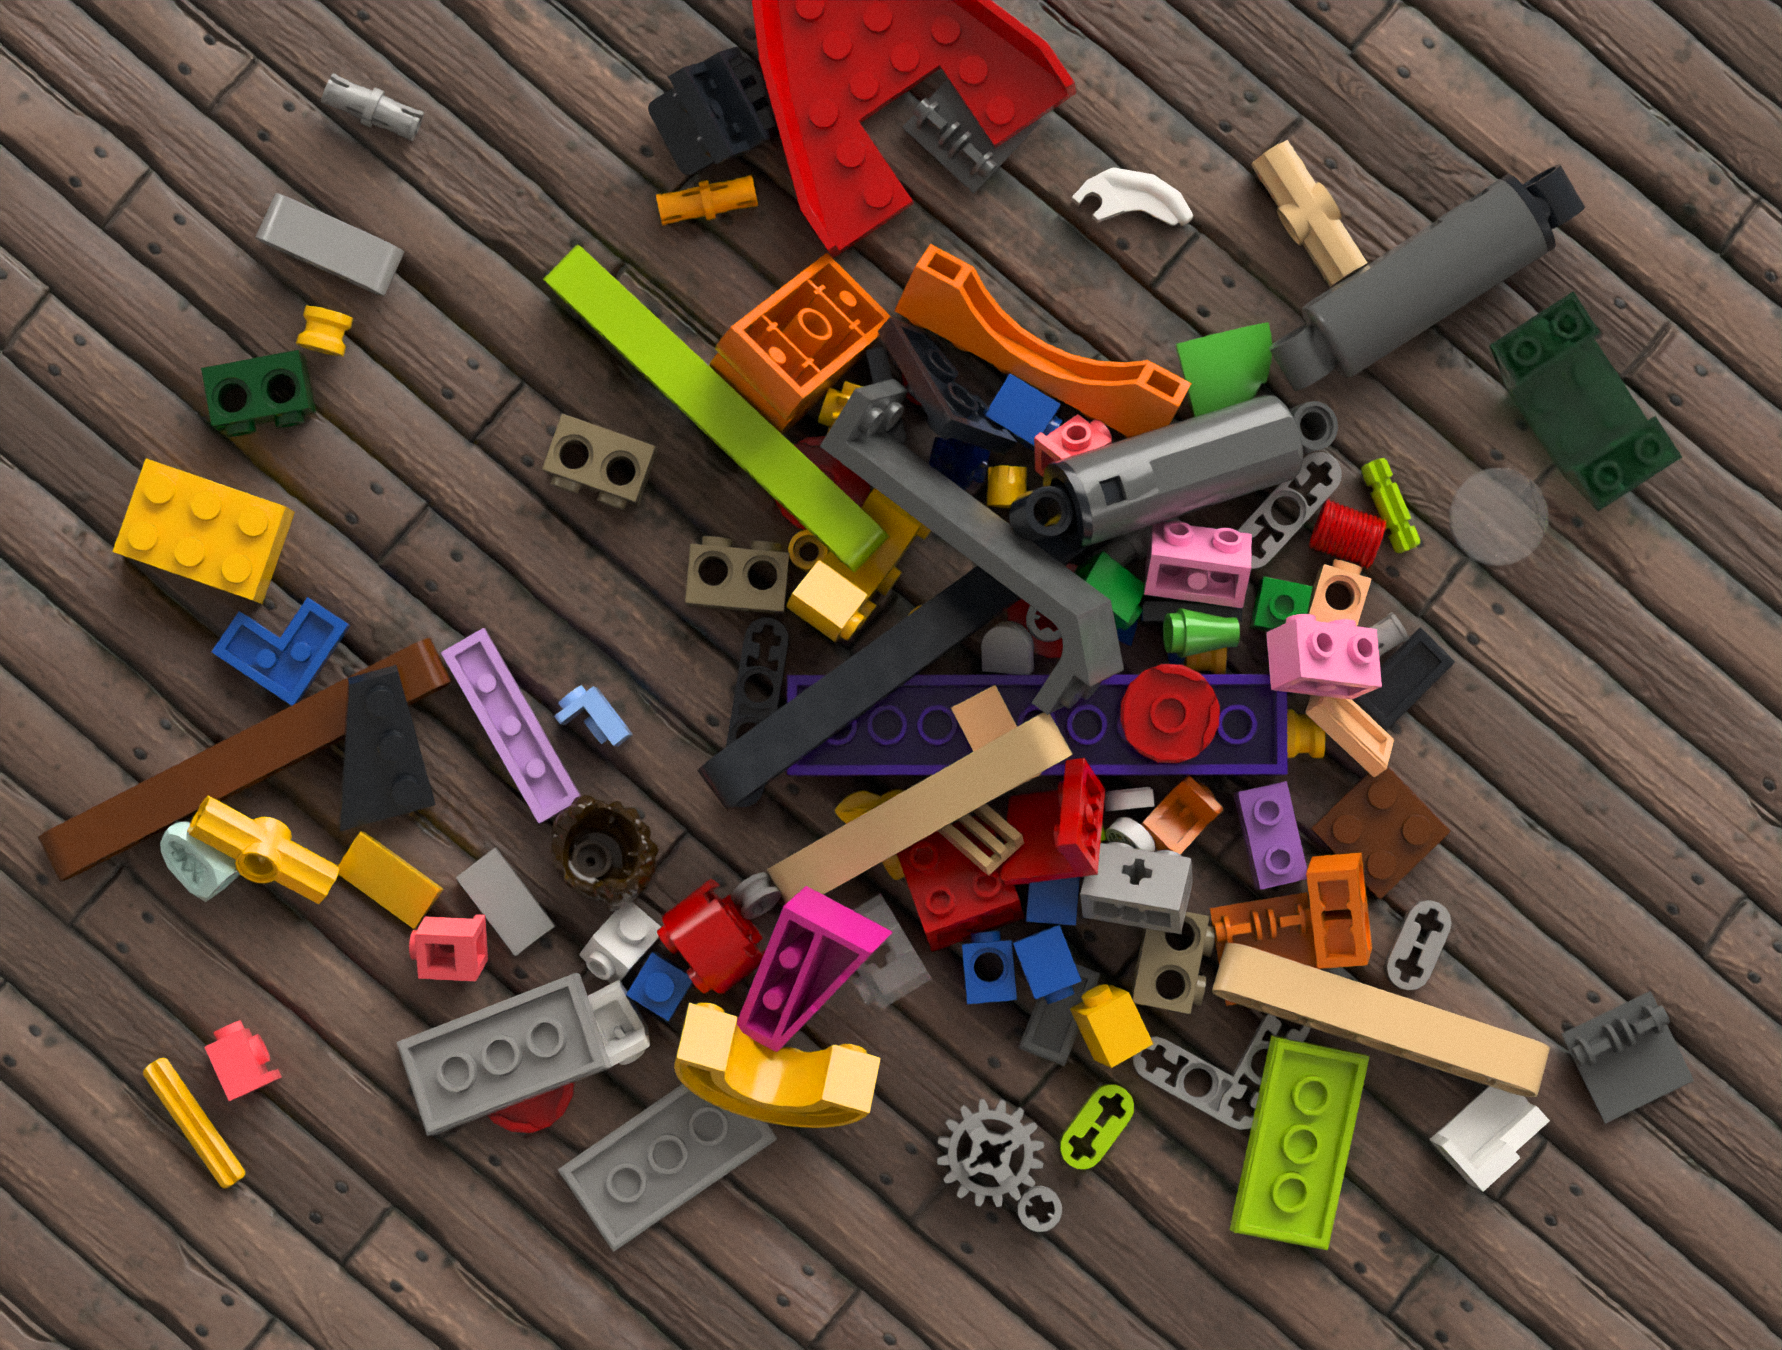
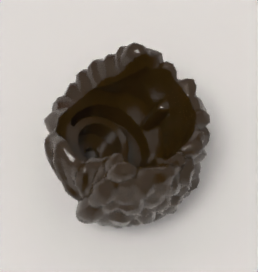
(614, 844)

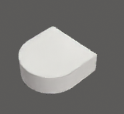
(1008, 649)
(1129, 799)

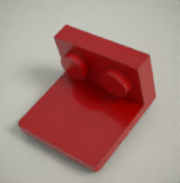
(1057, 829)
(954, 892)

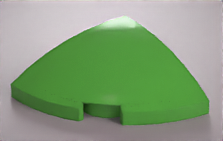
(1225, 367)

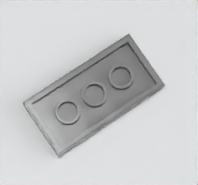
(503, 1054)
(660, 1162)

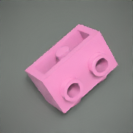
(1198, 564)
(1323, 657)

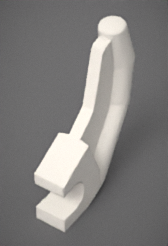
(1134, 191)

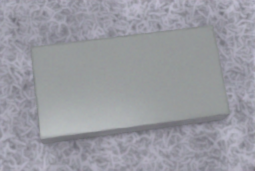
(505, 901)

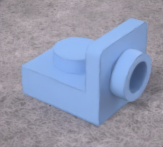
(603, 719)

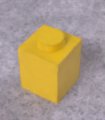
(1110, 1025)

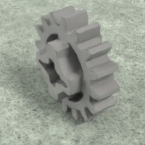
(1001, 1171)

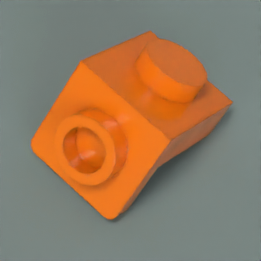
(1181, 815)

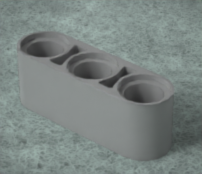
(329, 244)

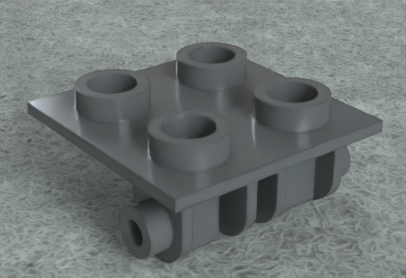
(956, 139)
(1627, 1056)

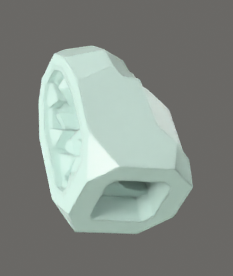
(195, 864)

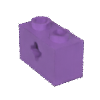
(1271, 835)

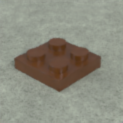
(1385, 825)

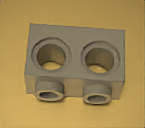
(604, 450)
(736, 591)
(1157, 956)

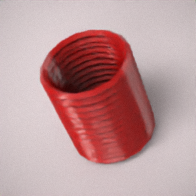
(1347, 534)

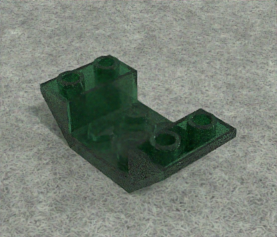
(1580, 404)

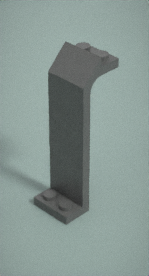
(1072, 604)

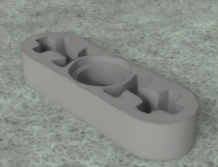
(1319, 493)

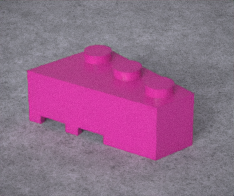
(805, 963)

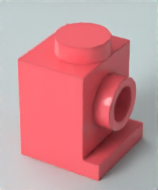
(1069, 440)
(450, 948)
(240, 1060)

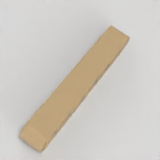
(923, 808)
(1380, 1020)

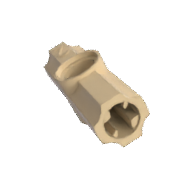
(1308, 213)

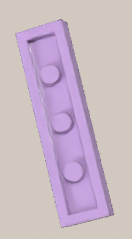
(511, 725)

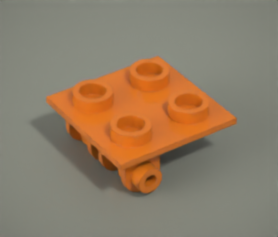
(1271, 925)

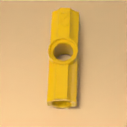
(263, 850)

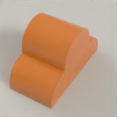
(799, 342)

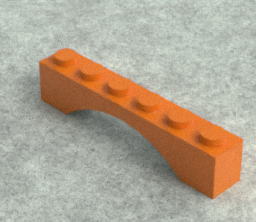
(955, 304)

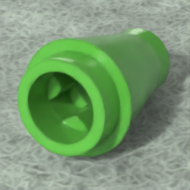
(1197, 632)

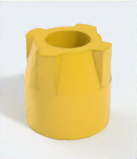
(1005, 485)
(797, 542)

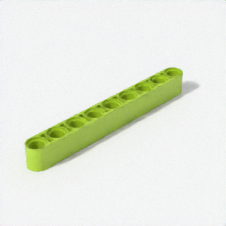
(716, 408)

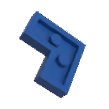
(287, 662)

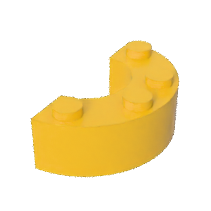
(839, 599)
(771, 1086)

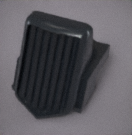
(714, 111)

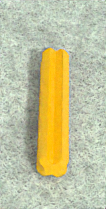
(193, 1122)

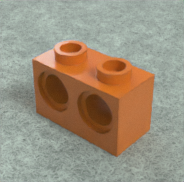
(1339, 910)

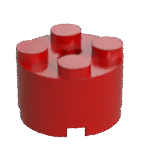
(712, 939)

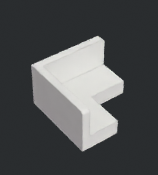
(1487, 1134)

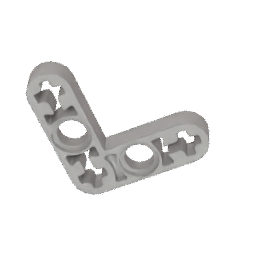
(1223, 1085)

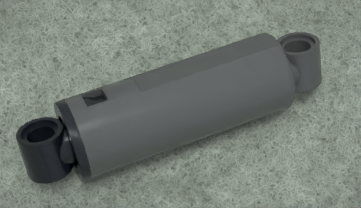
(1427, 277)
(1173, 471)

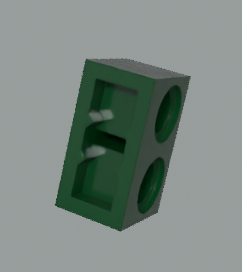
(258, 379)

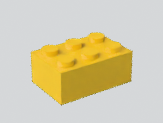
(203, 531)

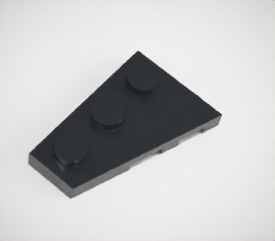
(931, 382)
(381, 753)

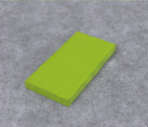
(1299, 1142)

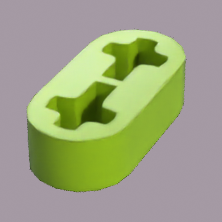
(1086, 1119)

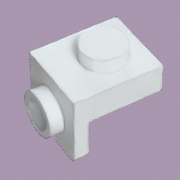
(620, 943)
(619, 1024)

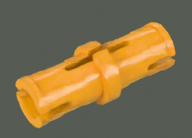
(707, 200)

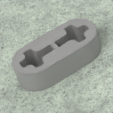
(1406, 940)

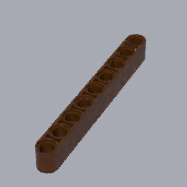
(226, 768)

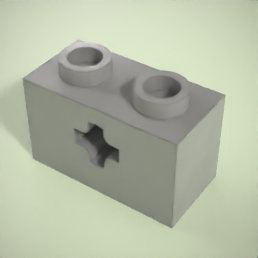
(1154, 904)

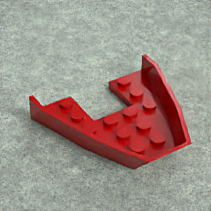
(849, 58)

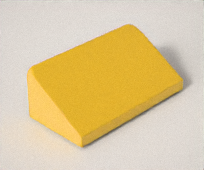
(388, 879)

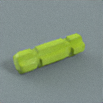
(1390, 505)

